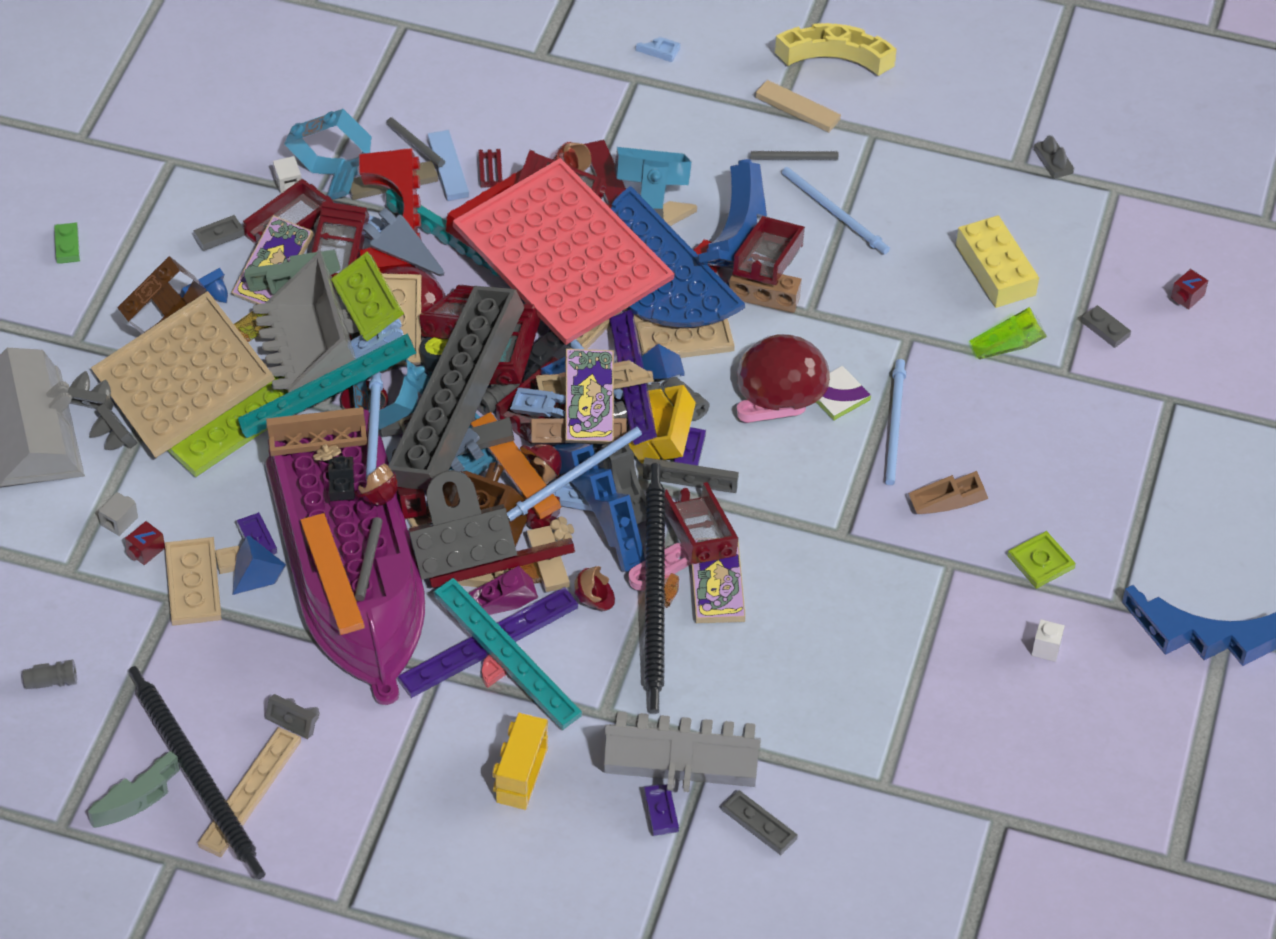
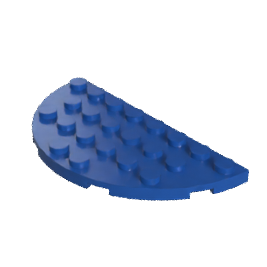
(696, 292)

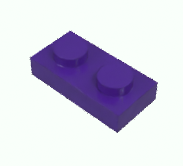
(693, 447)
(256, 528)
(661, 810)

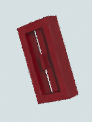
(489, 155)

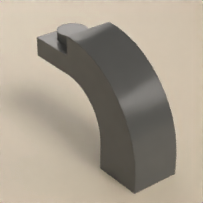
(625, 479)

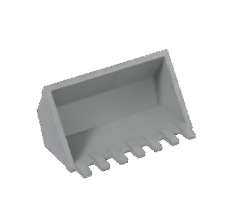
(307, 327)
(35, 420)
(681, 753)

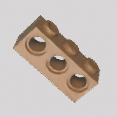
(782, 296)

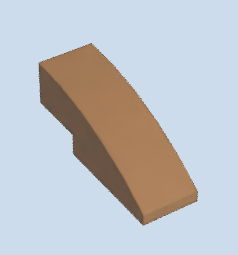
(949, 494)

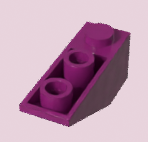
(506, 592)

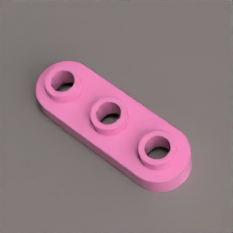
(750, 412)
(672, 565)

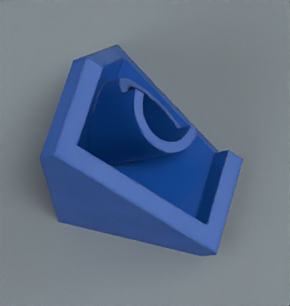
(662, 362)
(255, 567)

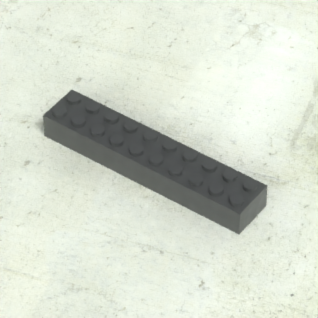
(456, 386)

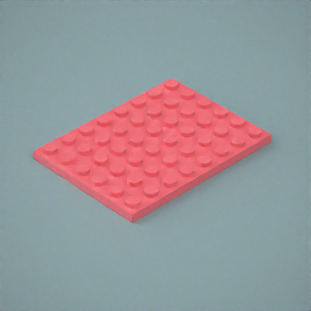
(563, 250)

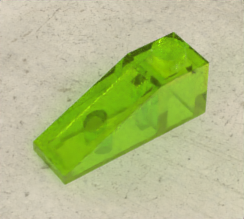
(1010, 335)

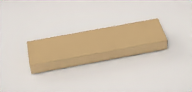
(798, 106)

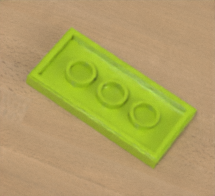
(367, 296)

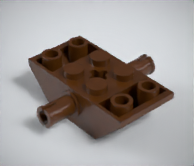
(489, 494)

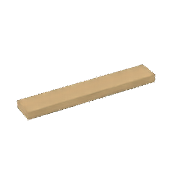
(253, 786)

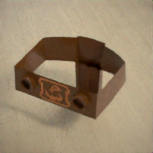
(162, 293)

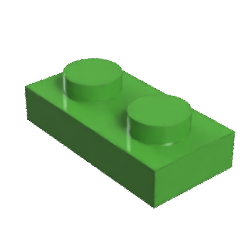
(67, 243)

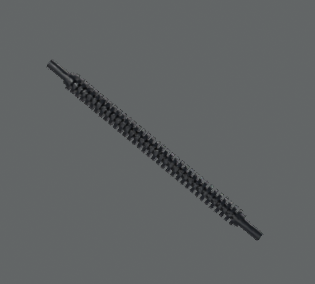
(655, 588)
(197, 773)

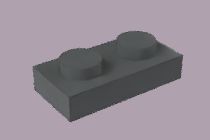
(218, 232)
(1106, 326)

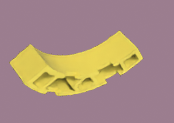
(836, 41)

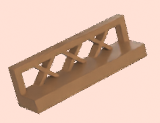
(316, 427)
(553, 430)

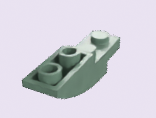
(277, 275)
(131, 798)

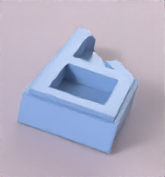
(660, 48)

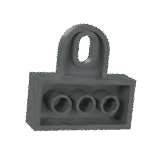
(461, 533)

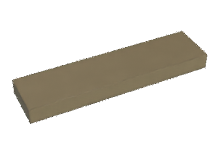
(358, 190)

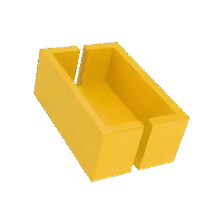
(670, 422)
(521, 760)

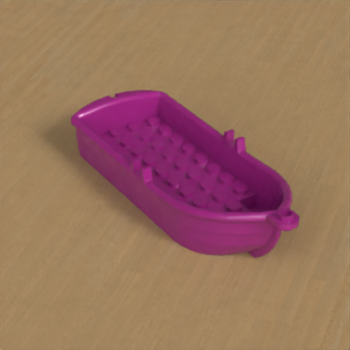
(395, 592)

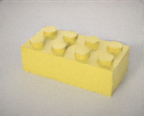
(997, 261)

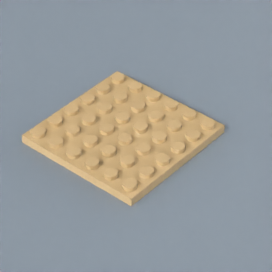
(182, 374)

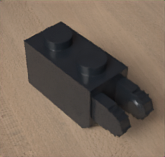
(543, 351)

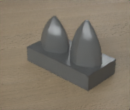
(1053, 157)
(93, 399)
(107, 422)
(292, 716)

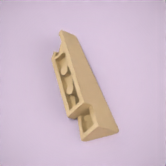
(625, 374)

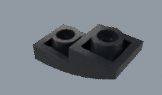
(341, 478)

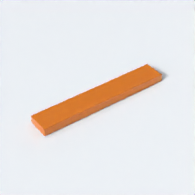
(520, 471)
(332, 574)

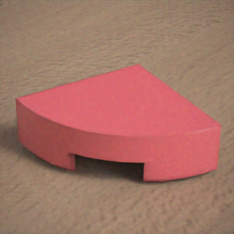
(491, 671)

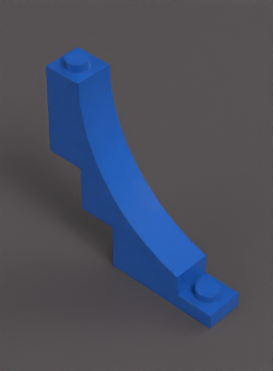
(745, 209)
(611, 508)
(1175, 628)

